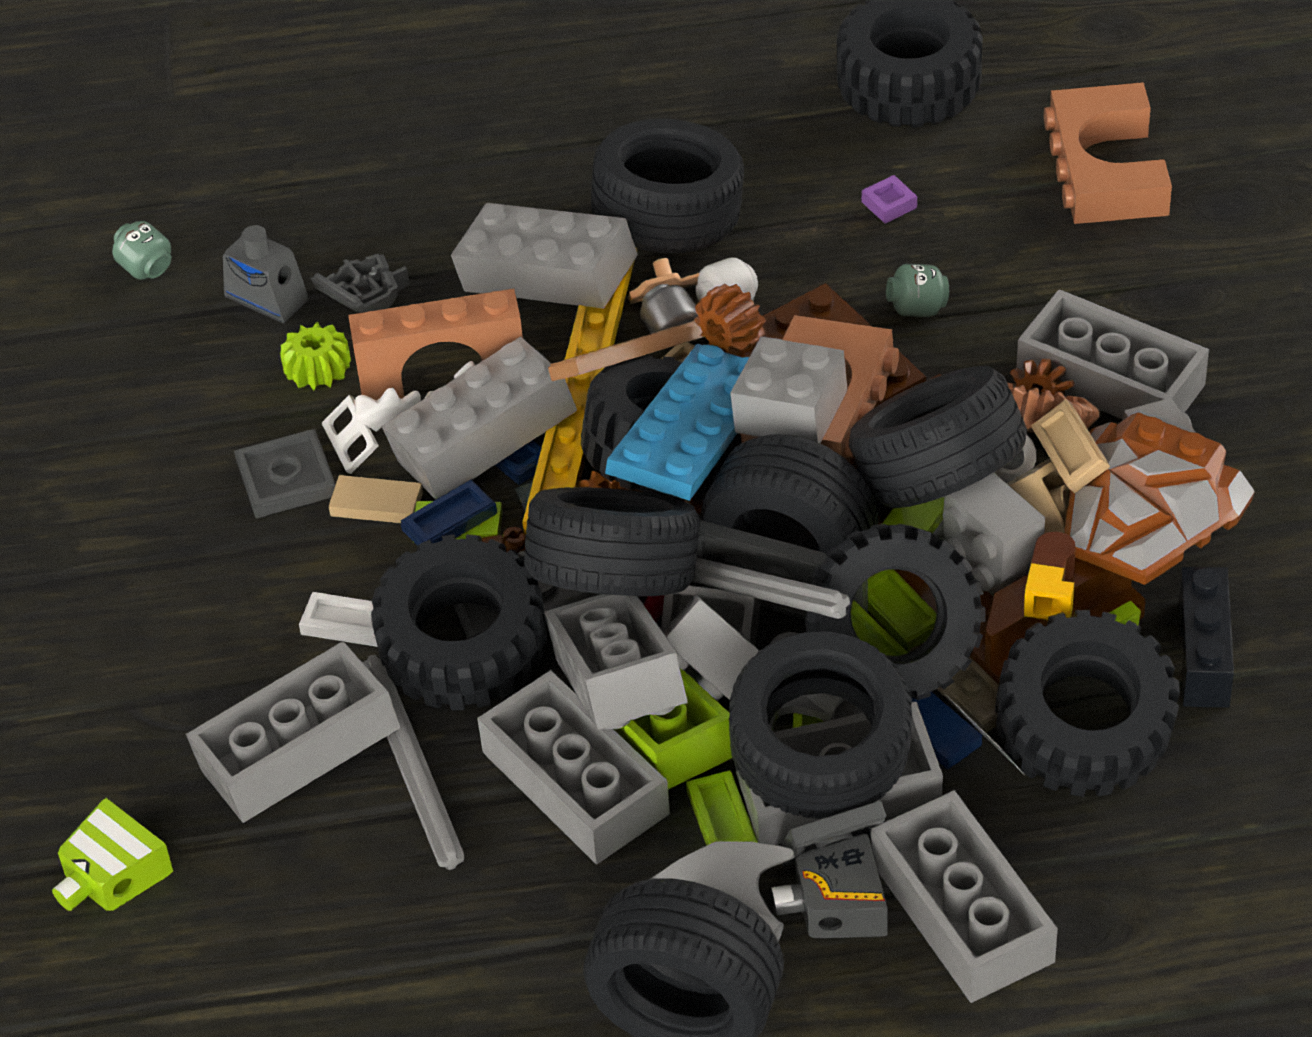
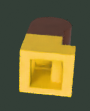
(1050, 570)

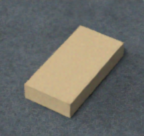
(1070, 446)
(374, 499)

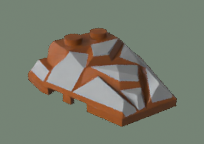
(1154, 499)

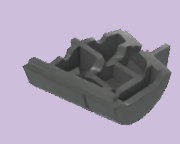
(364, 284)

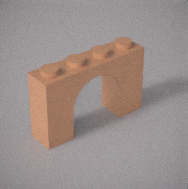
(1096, 187)
(391, 335)
(868, 362)

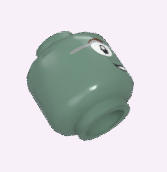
(141, 250)
(917, 290)

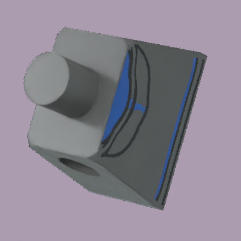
(263, 275)

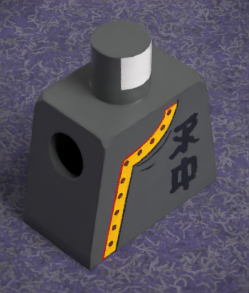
(836, 891)

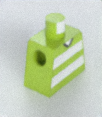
(110, 860)

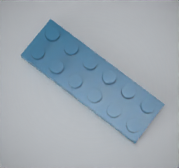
(683, 426)

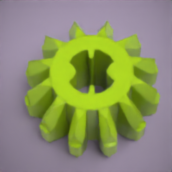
(315, 356)

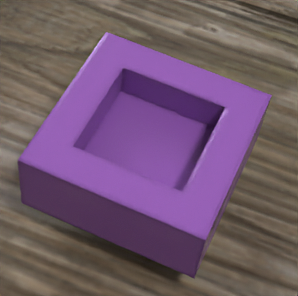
(889, 199)

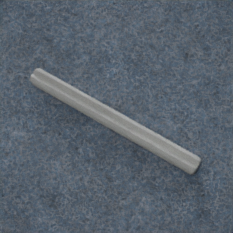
(771, 588)
(419, 778)

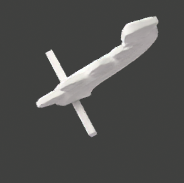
(369, 414)

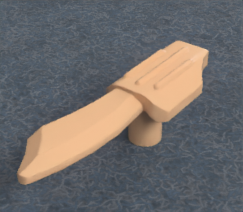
(664, 276)

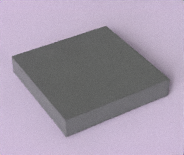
(285, 473)
(834, 829)

